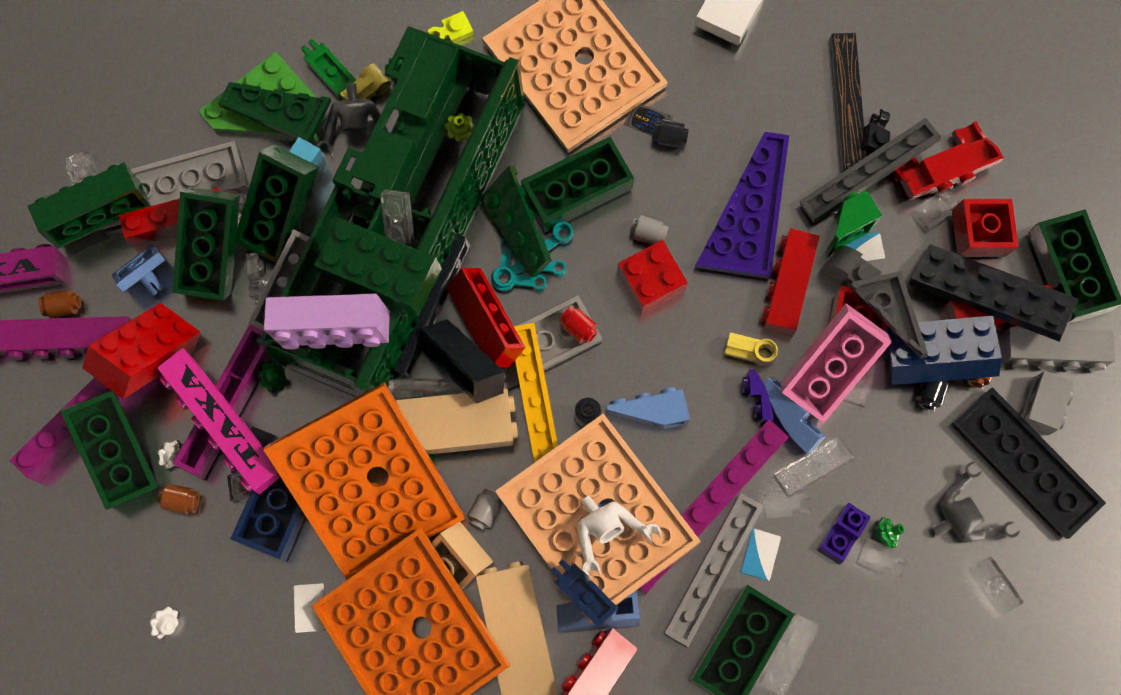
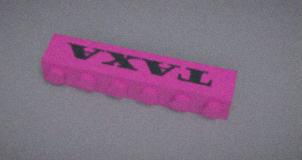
(220, 420)

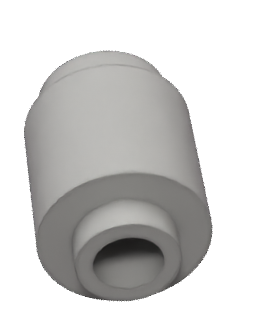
(648, 230)
(484, 509)

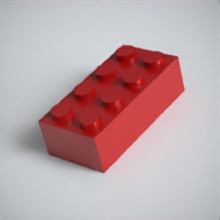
(132, 352)

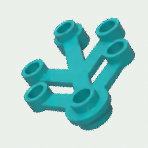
(513, 271)

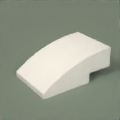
(727, 18)

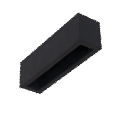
(462, 361)

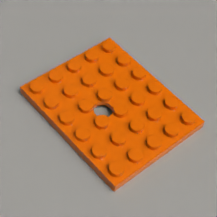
(328, 470)
(374, 618)

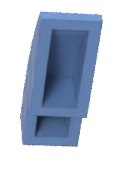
(793, 417)

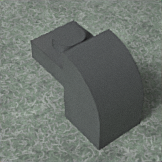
(848, 265)

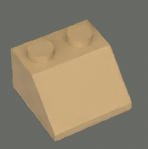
(461, 554)

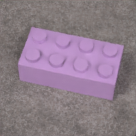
(327, 320)

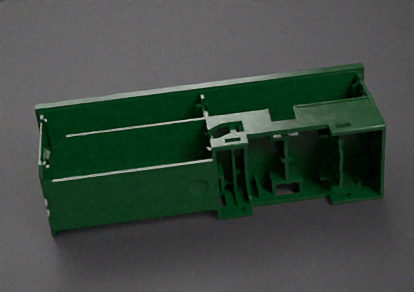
(425, 94)

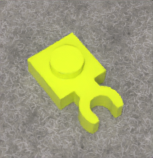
(454, 28)

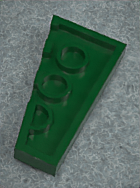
(285, 112)
(514, 219)

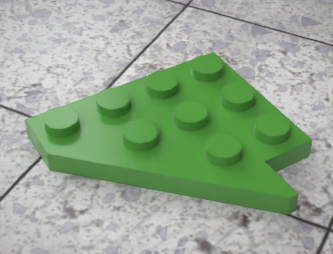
(269, 75)

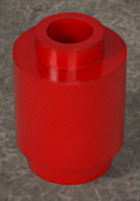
(578, 325)

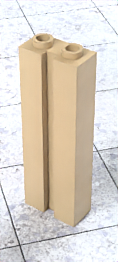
(459, 423)
(517, 629)

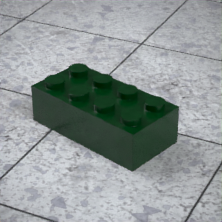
(577, 184)
(275, 201)
(88, 205)
(205, 243)
(1076, 264)
(378, 266)
(109, 448)
(742, 644)

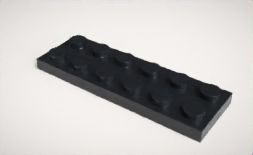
(994, 292)
(1029, 463)

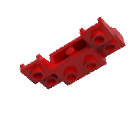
(954, 165)

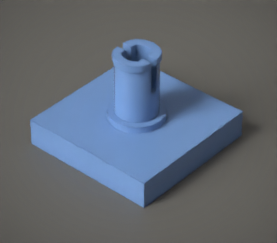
(140, 270)

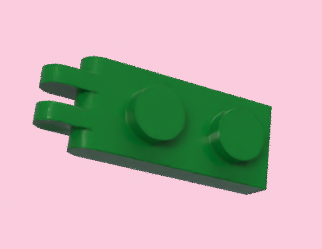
(327, 67)

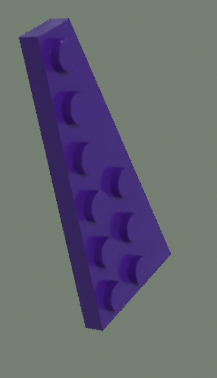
(748, 226)

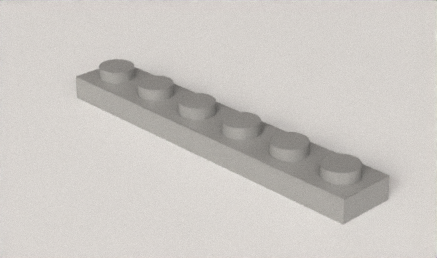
(713, 570)

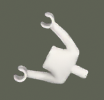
(605, 526)

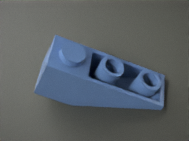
(657, 411)
(572, 619)

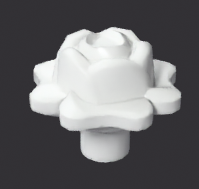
(168, 453)
(163, 622)

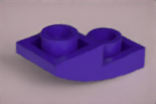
(756, 390)
(844, 533)

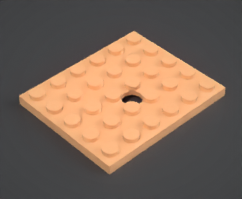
(568, 95)
(598, 465)

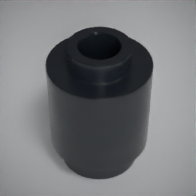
(670, 133)
(931, 394)
(586, 403)

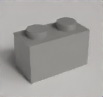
(1048, 402)

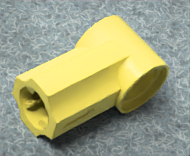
(370, 83)
(747, 349)

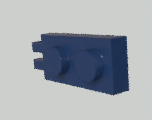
(584, 594)

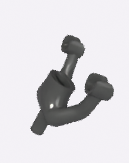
(352, 115)
(964, 515)

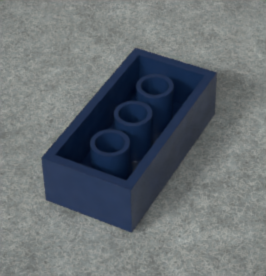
(955, 352)
(270, 521)

